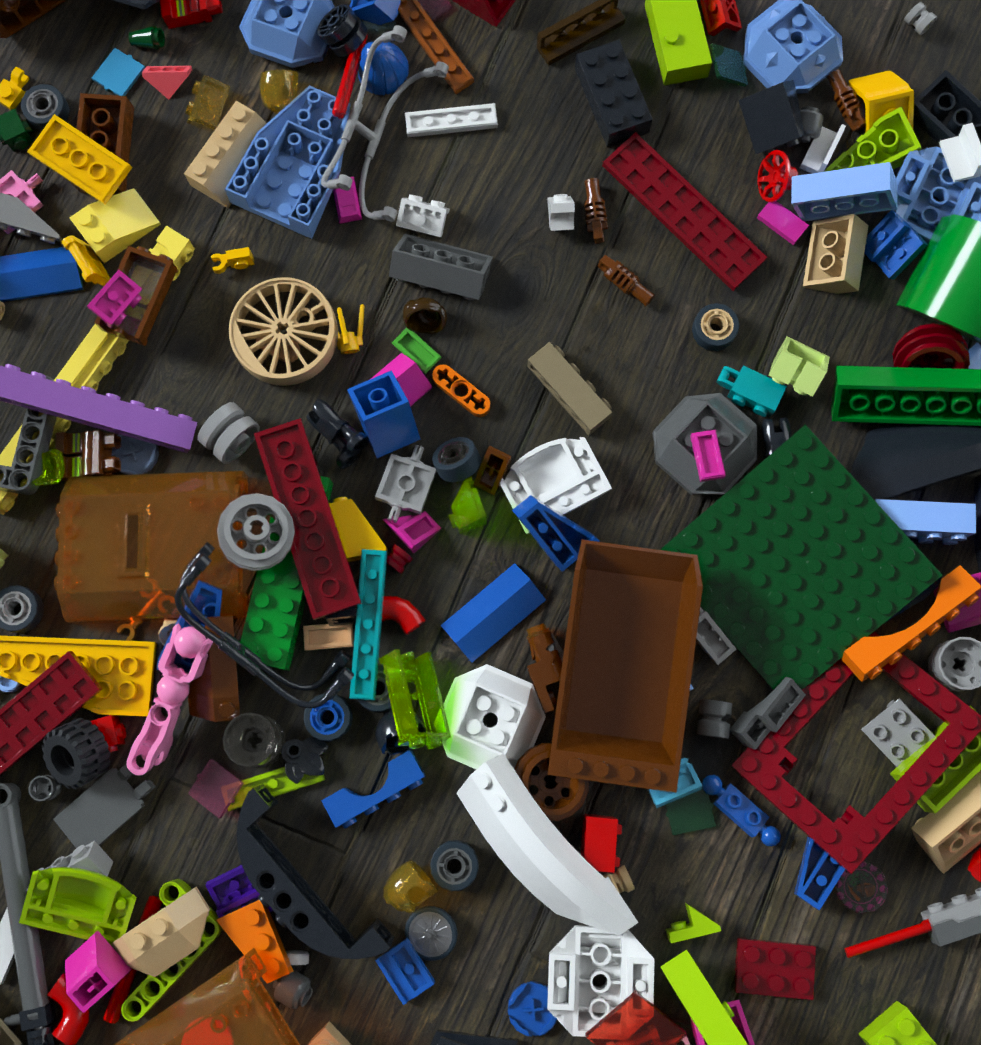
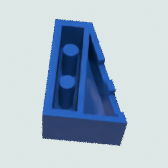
(552, 531)
(816, 875)

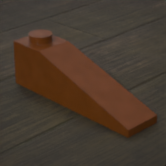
(216, 693)

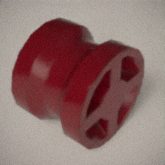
(398, 559)

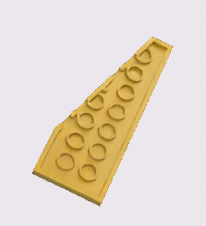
(119, 667)

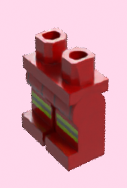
(188, 12)

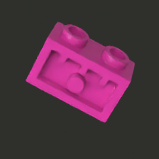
(115, 299)

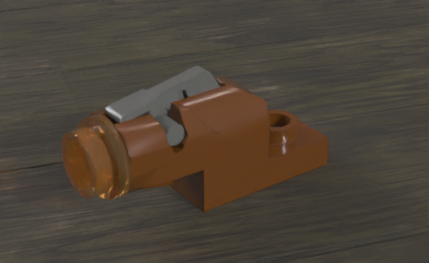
(548, 664)

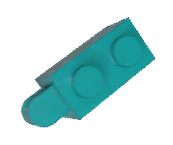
(752, 390)

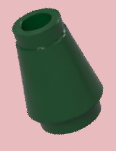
(148, 38)

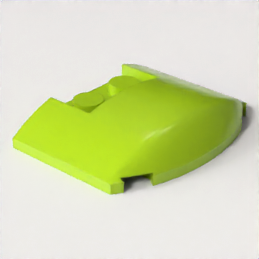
(77, 903)

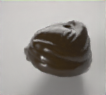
(424, 316)

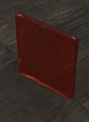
(636, 1023)

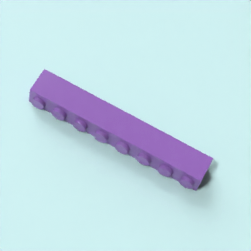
(95, 410)

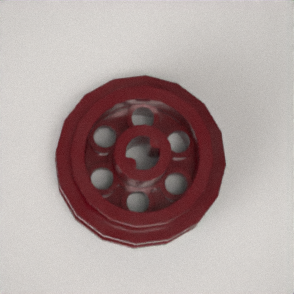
(932, 348)

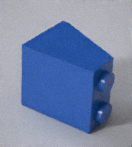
(384, 414)

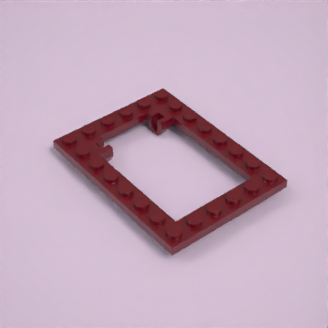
(854, 836)

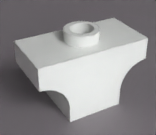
(561, 212)

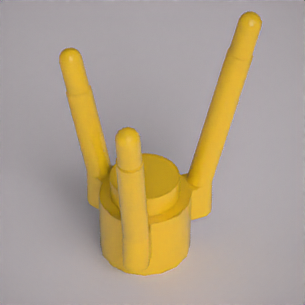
(348, 342)

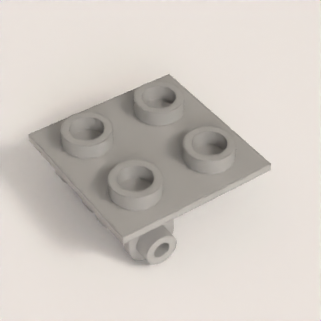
(898, 732)

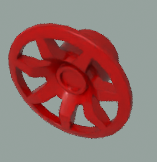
(779, 176)

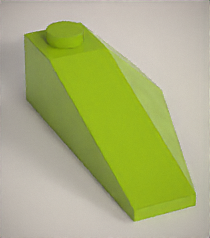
(884, 142)

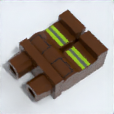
(88, 453)

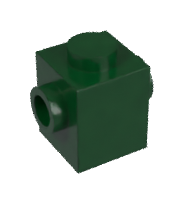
(15, 131)

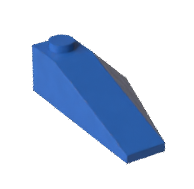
(208, 601)

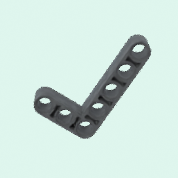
(25, 447)

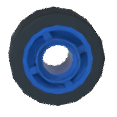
(335, 730)

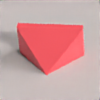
(166, 78)

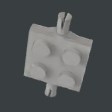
(406, 484)

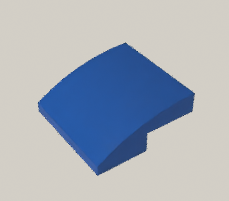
(893, 244)

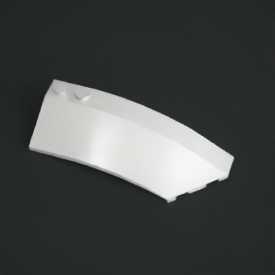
(538, 851)

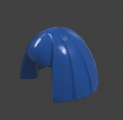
(387, 69)

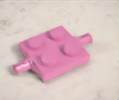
(17, 187)

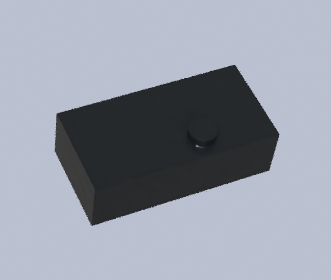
(946, 108)

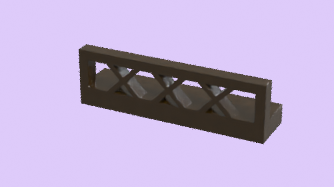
(579, 30)

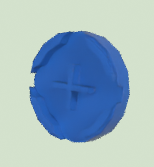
(529, 1009)

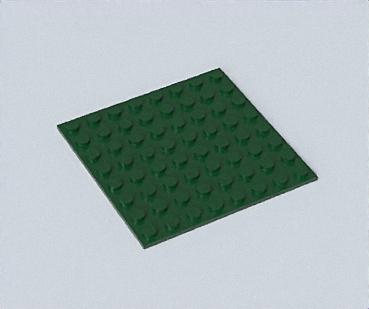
(801, 562)

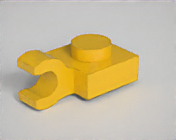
(11, 91)
(235, 258)

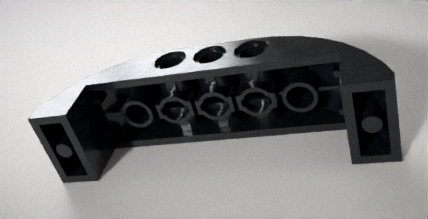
(323, 929)

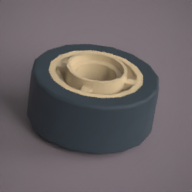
(719, 315)

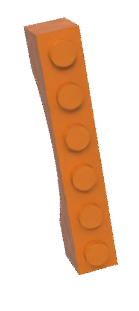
(872, 653)

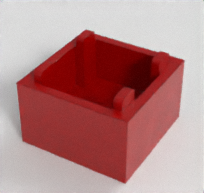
(599, 841)

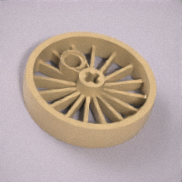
(272, 331)

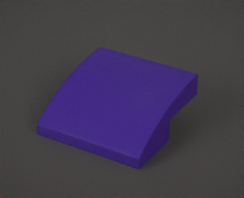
(232, 891)

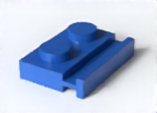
(405, 971)

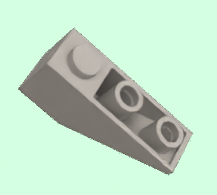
(20, 217)
(85, 857)

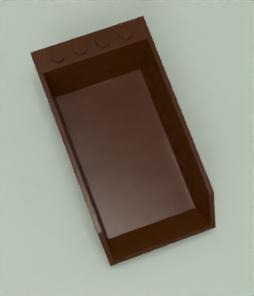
(627, 666)

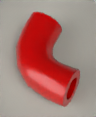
(403, 613)
(73, 1020)

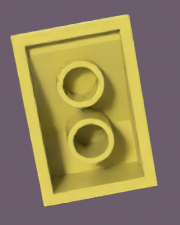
(115, 225)

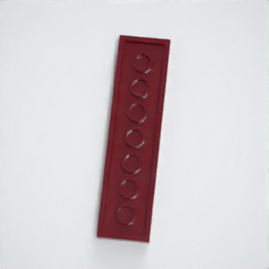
(316, 539)

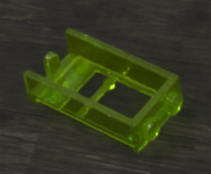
(421, 670)

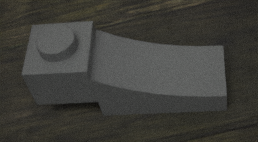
(768, 714)

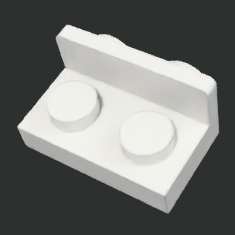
(422, 216)

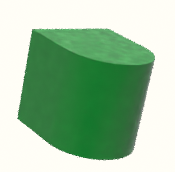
(948, 278)

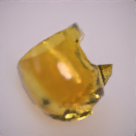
(278, 88)
(408, 887)

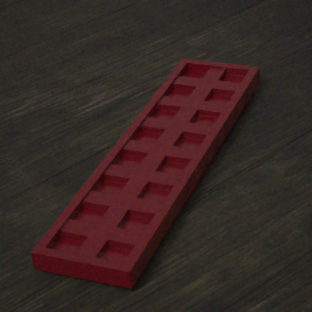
(684, 211)
(43, 707)

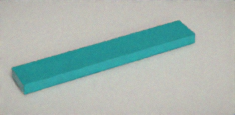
(368, 624)

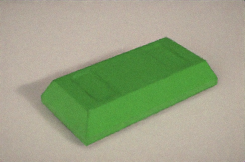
(416, 349)

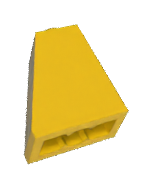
(354, 529)

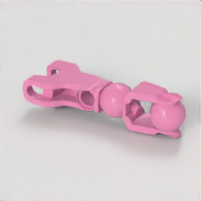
(172, 690)

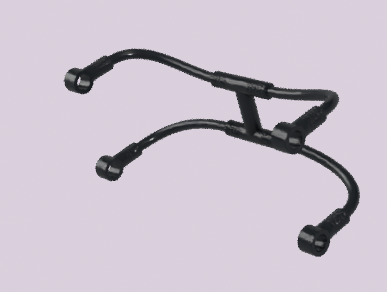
(244, 655)

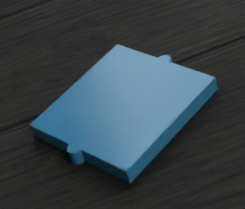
(118, 72)

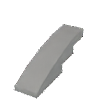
(712, 639)

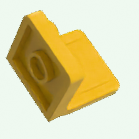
(882, 95)

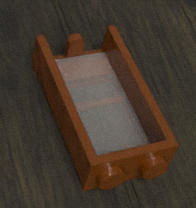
(154, 276)

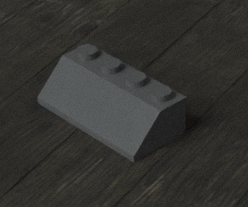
(440, 266)

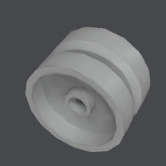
(228, 432)

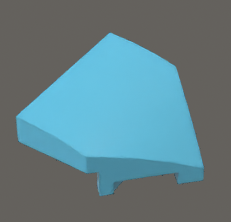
(687, 784)

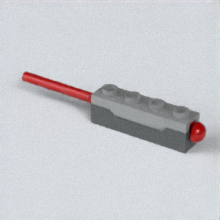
(942, 922)

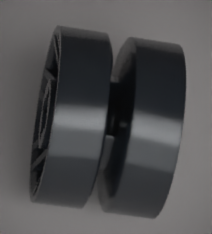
(342, 30)

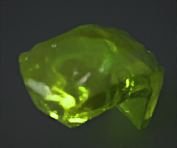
(52, 468)

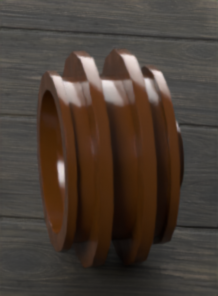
(562, 806)

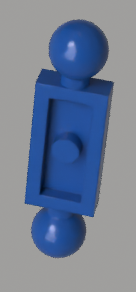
(741, 810)

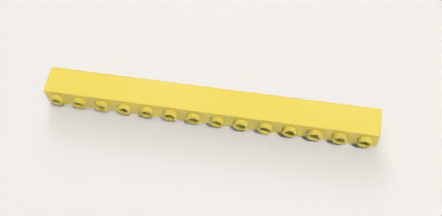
(95, 357)

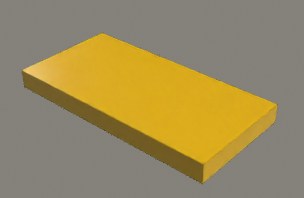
(79, 159)

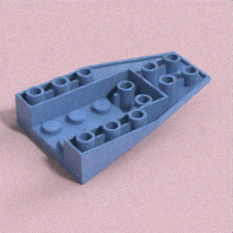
(287, 161)

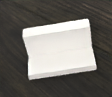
(821, 150)
(963, 154)

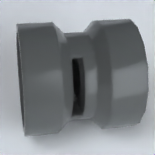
(40, 790)

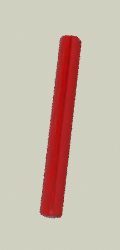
(347, 82)
(123, 986)

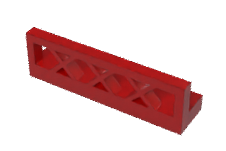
(717, 15)

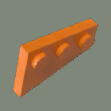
(255, 928)

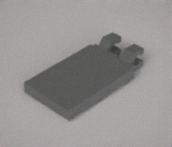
(103, 808)

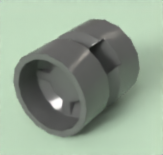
(714, 718)

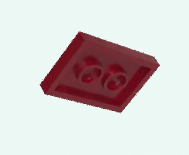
(775, 968)

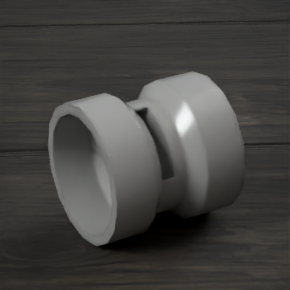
(920, 18)

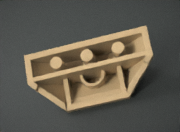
(165, 935)

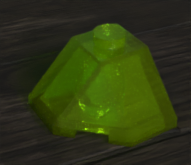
(467, 508)

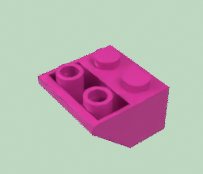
(93, 971)

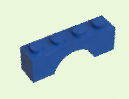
(345, 805)

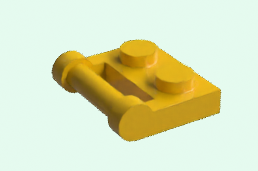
(87, 260)

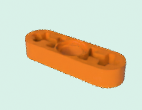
(443, 385)

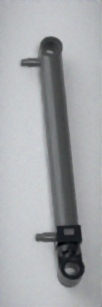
(37, 1008)

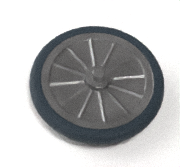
(431, 933)

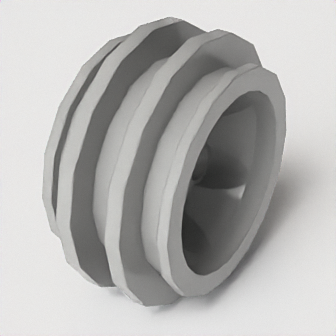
(248, 557)

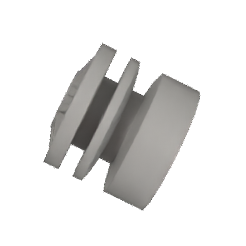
(967, 653)

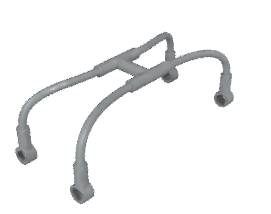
(344, 182)

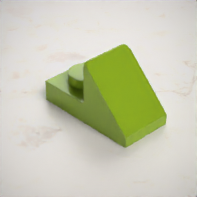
(698, 926)

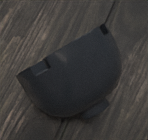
(387, 734)

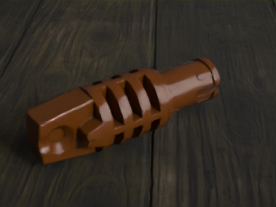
(847, 101)
(595, 210)
(625, 279)

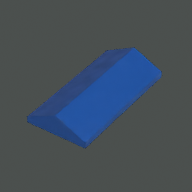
(38, 274)
(493, 612)

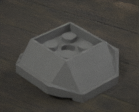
(703, 413)

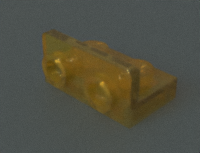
(208, 102)

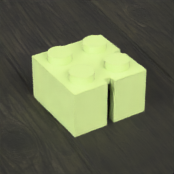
(799, 366)

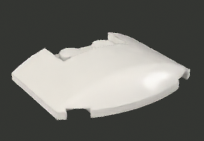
(558, 474)

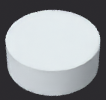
(298, 957)

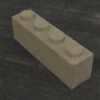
(569, 388)

